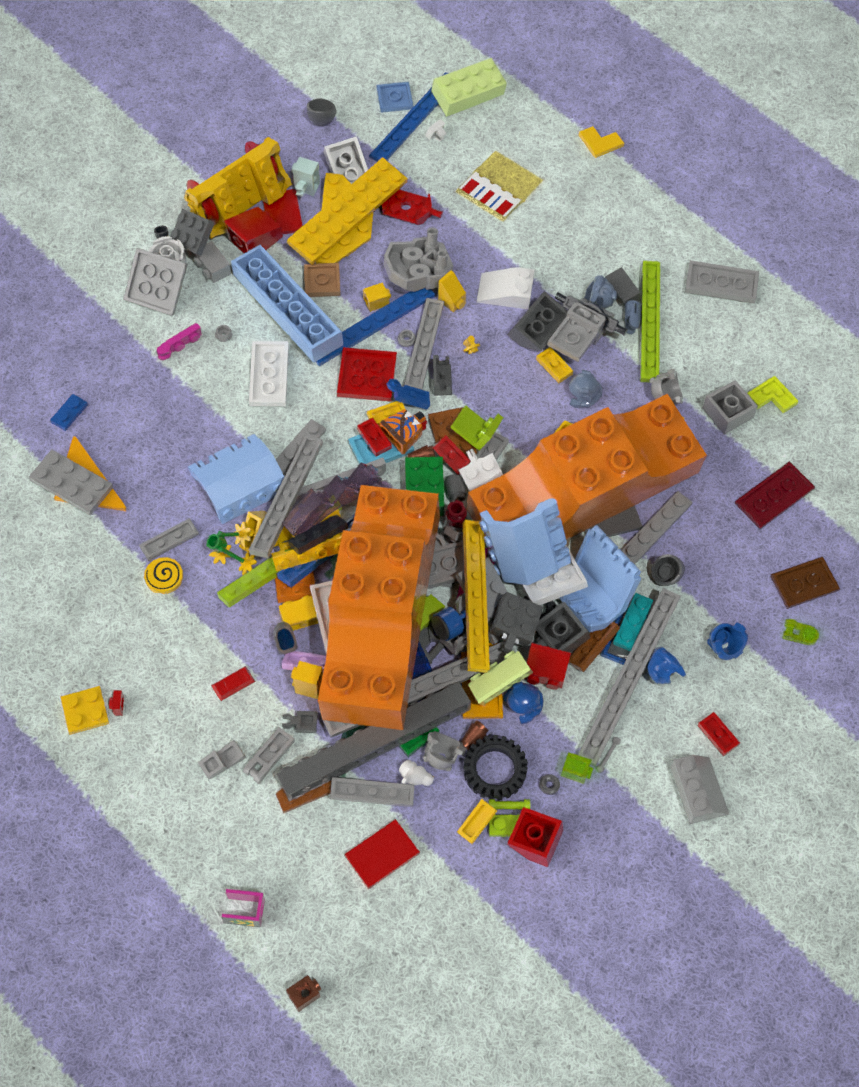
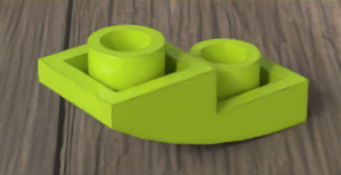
(432, 606)

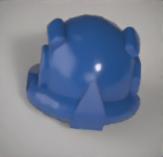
(727, 633)
(663, 665)
(525, 700)

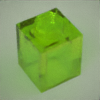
(577, 768)

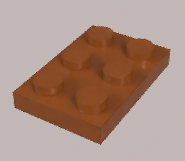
(441, 425)

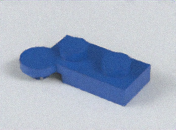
(409, 395)

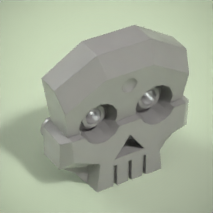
(417, 262)

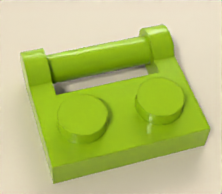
(504, 824)

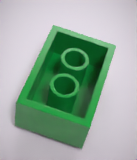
(425, 475)

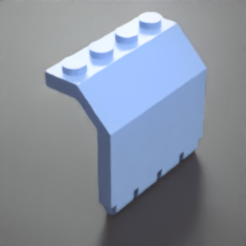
(609, 580)

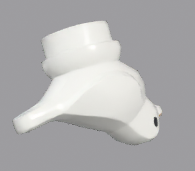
(415, 774)

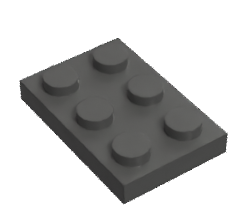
(192, 231)

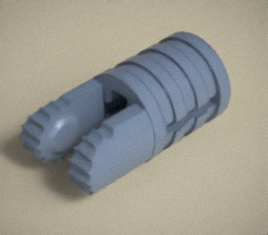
(632, 316)

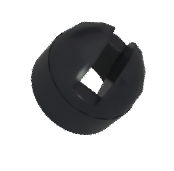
(161, 231)

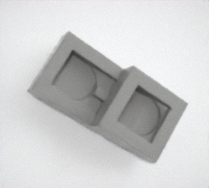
(222, 760)

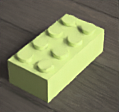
(468, 87)

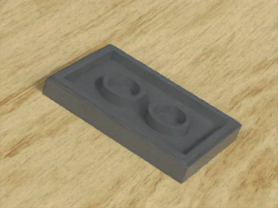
(621, 523)

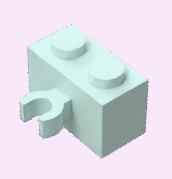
(306, 176)

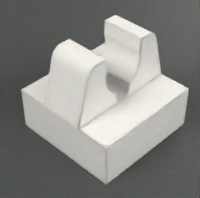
(436, 131)

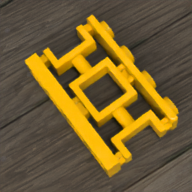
(289, 559)

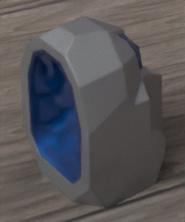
(284, 638)

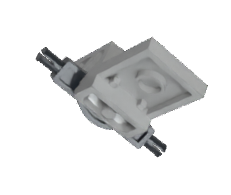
(582, 326)

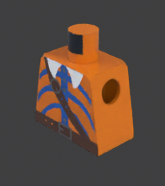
(403, 429)

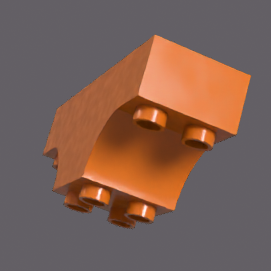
(596, 467)
(378, 607)

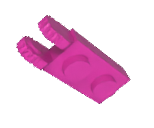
(179, 341)

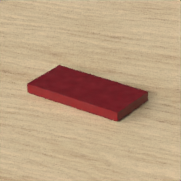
(774, 495)

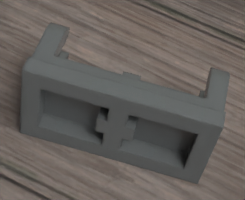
(624, 286)
(442, 376)

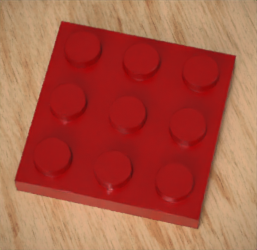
(366, 374)

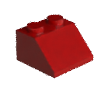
(548, 666)
(536, 836)

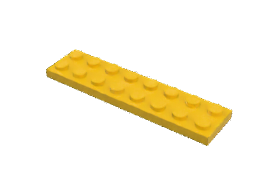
(347, 211)

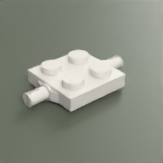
(480, 470)

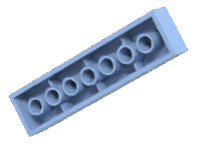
(287, 303)

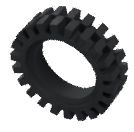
(499, 745)

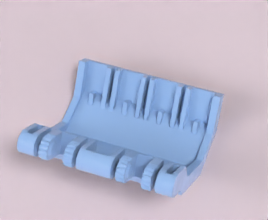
(239, 478)
(527, 546)

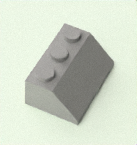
(698, 788)

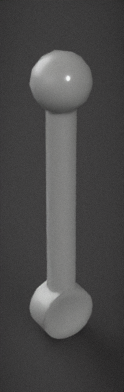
(616, 741)

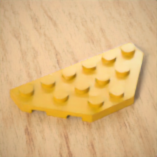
(360, 235)

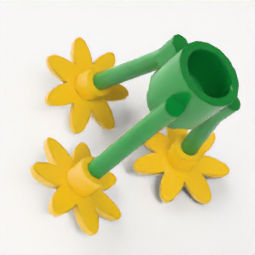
(221, 549)

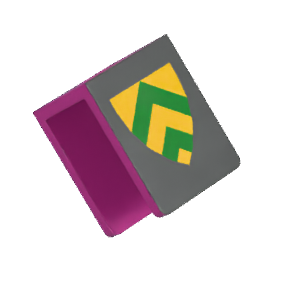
(245, 896)

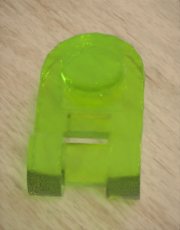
(807, 634)

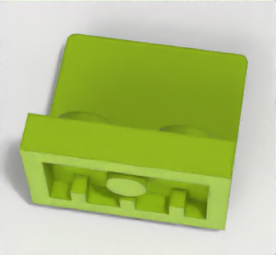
(474, 428)

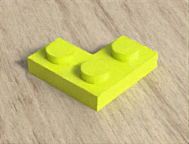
(773, 391)

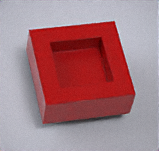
(116, 703)

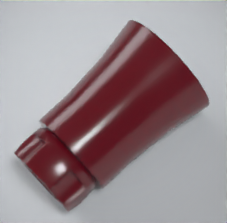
(455, 514)

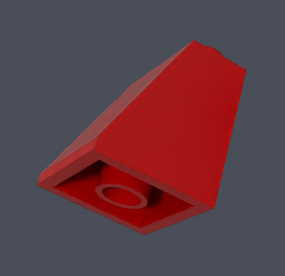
(253, 229)

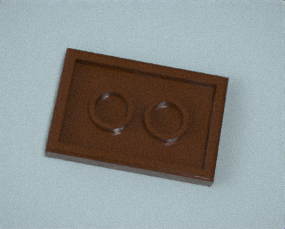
(805, 582)

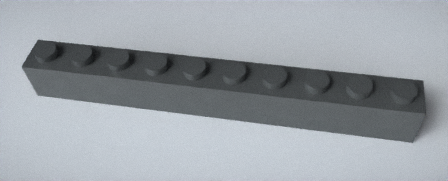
(372, 742)

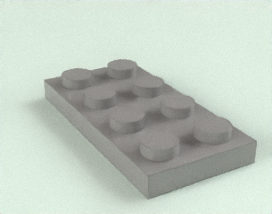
(722, 281)
(71, 482)

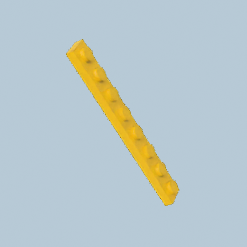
(475, 597)

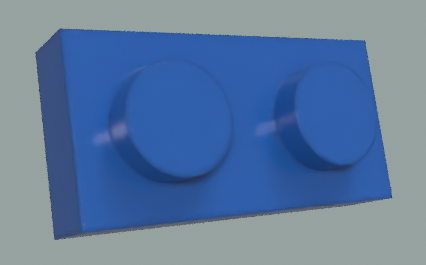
(69, 412)

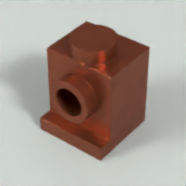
(294, 992)

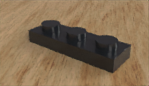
(318, 534)

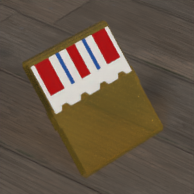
(499, 185)

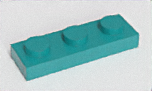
(633, 622)

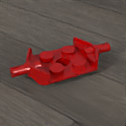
(420, 208)

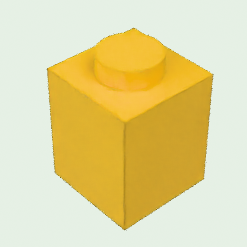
(376, 296)

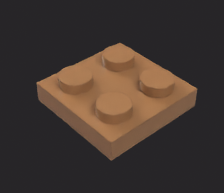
(322, 279)

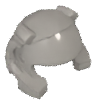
(667, 384)
(445, 745)

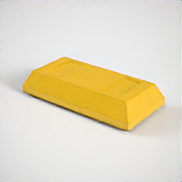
(477, 821)

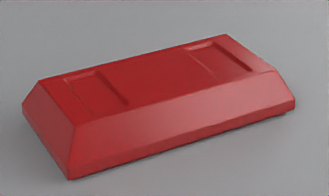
(233, 683)

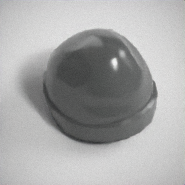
(321, 111)
(667, 570)

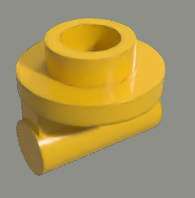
(470, 344)

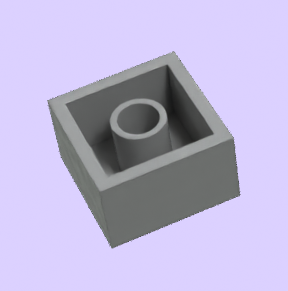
(730, 407)

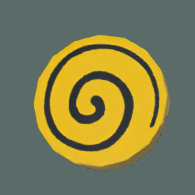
(163, 575)

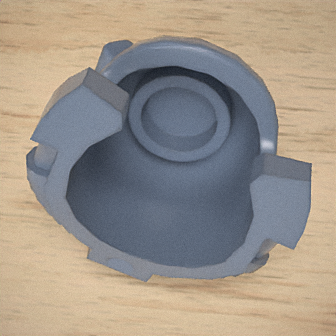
(601, 292)
(586, 390)

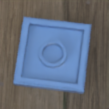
(394, 97)

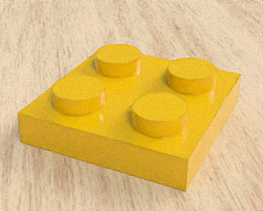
(84, 710)

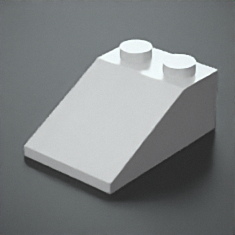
(346, 159)
(506, 287)

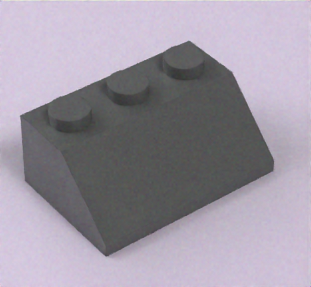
(538, 323)

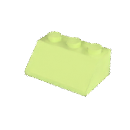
(499, 677)

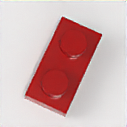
(374, 437)
(451, 454)
(718, 734)

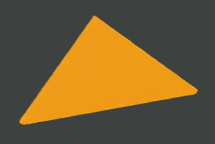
(80, 456)

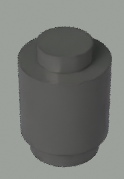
(455, 488)

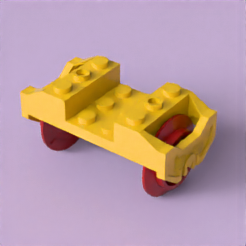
(239, 185)

